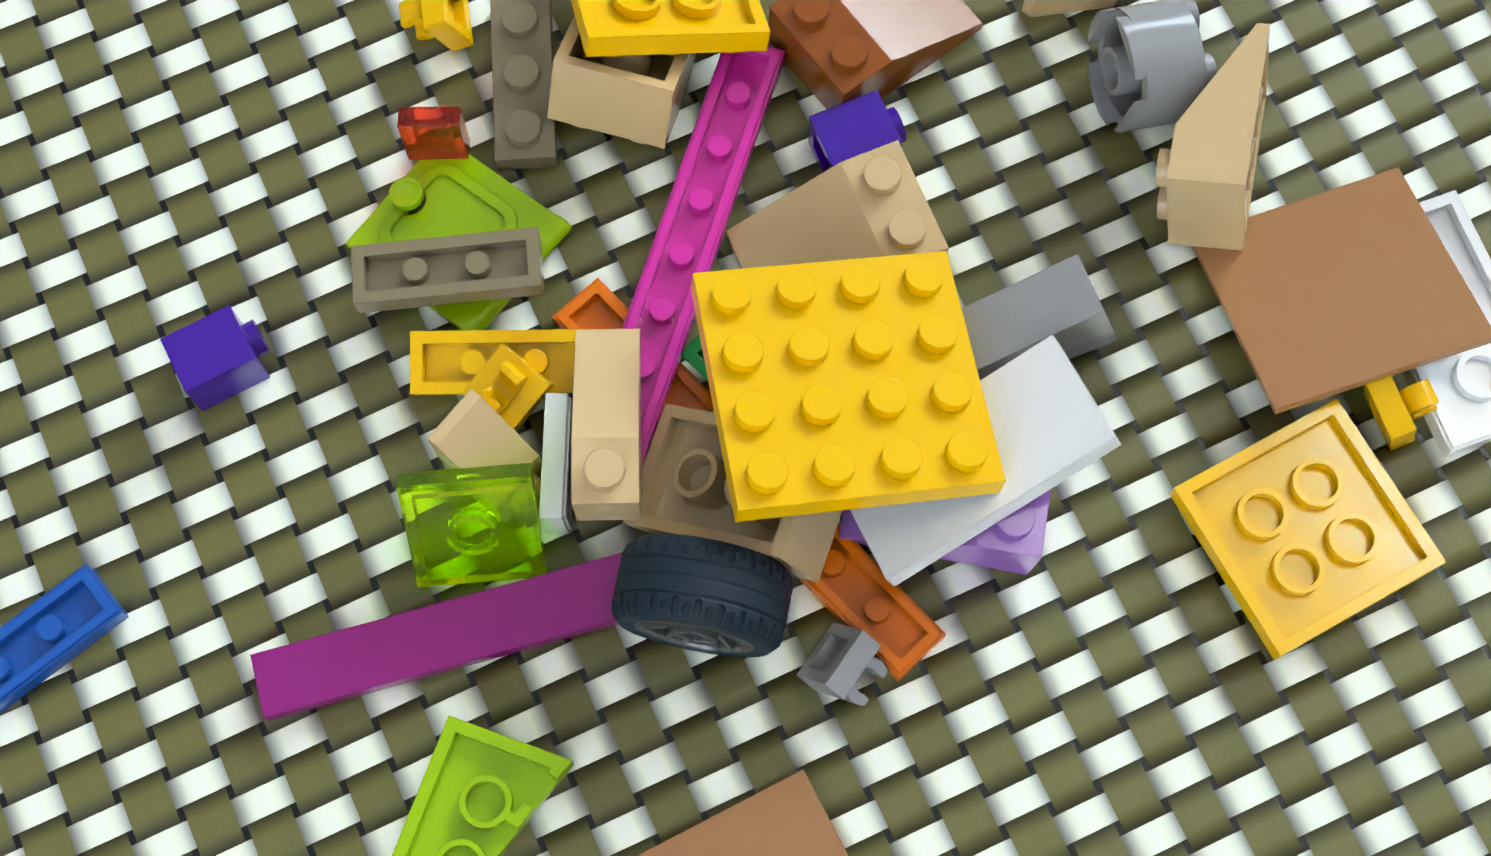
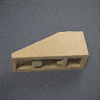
(607, 426)

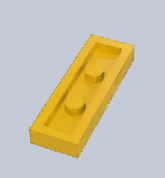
(450, 359)

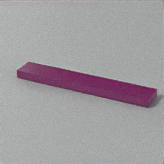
(436, 638)

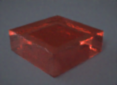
(433, 132)

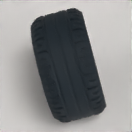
(702, 595)

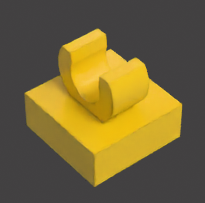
(439, 19)
(510, 386)
(1397, 409)

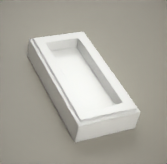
(555, 490)

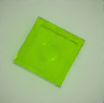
(472, 524)

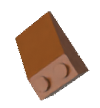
(865, 44)

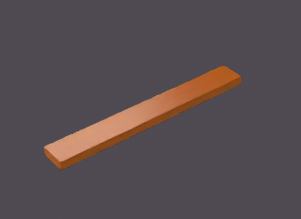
(850, 580)

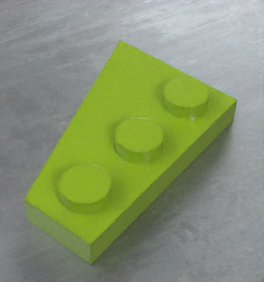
(477, 793)

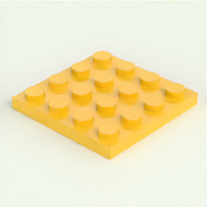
(844, 385)

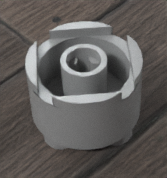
(1147, 63)

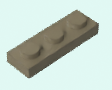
(522, 84)
(447, 270)

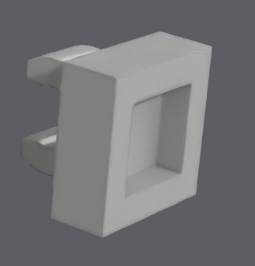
(840, 662)

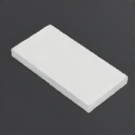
(1465, 378)
(1043, 433)

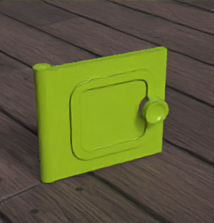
(460, 200)

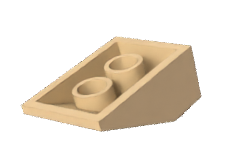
(618, 95)
(1214, 153)
(847, 212)
(690, 495)

